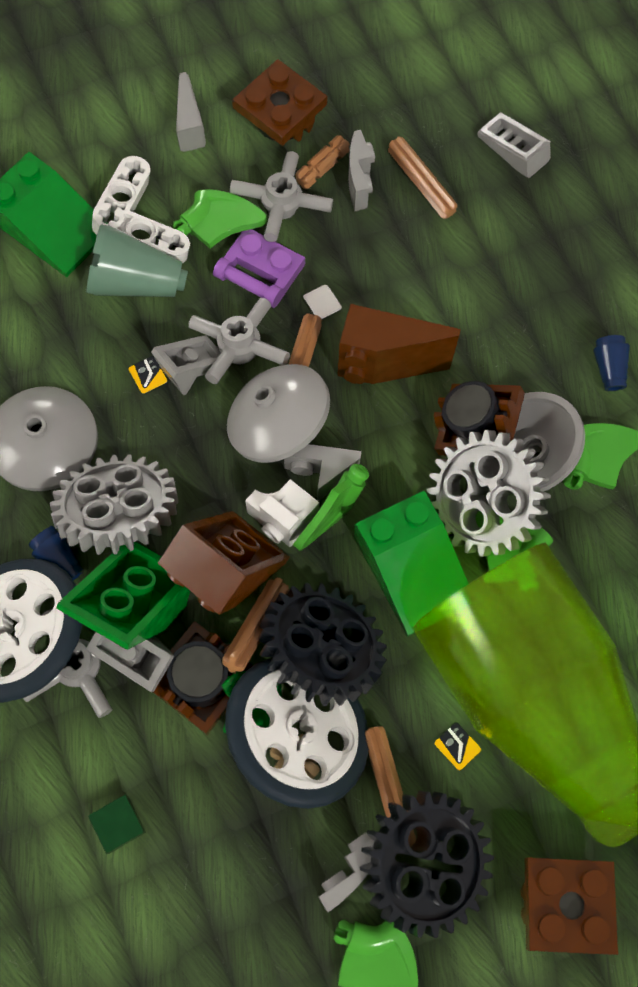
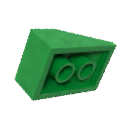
(46, 214)
(410, 558)
(126, 597)

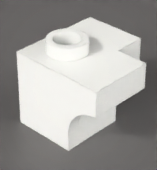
(283, 512)

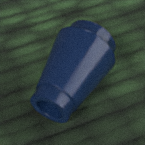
(612, 360)
(52, 548)

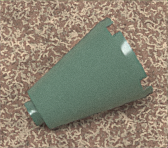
(132, 267)

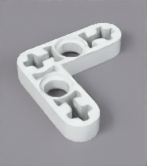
(124, 216)

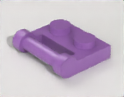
(263, 258)

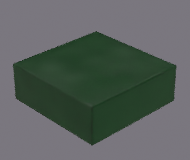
(116, 824)

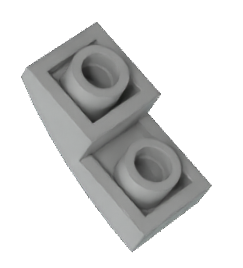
(359, 170)
(341, 886)

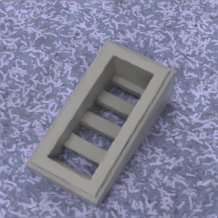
(189, 122)
(524, 160)

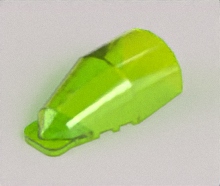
(543, 686)

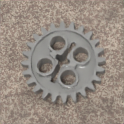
(514, 476)
(114, 504)

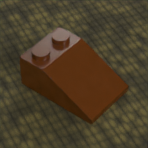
(392, 347)
(221, 560)

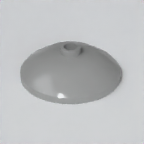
(278, 413)
(554, 429)
(62, 444)

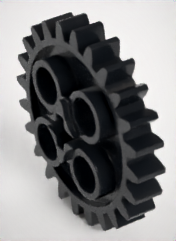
(322, 644)
(419, 904)

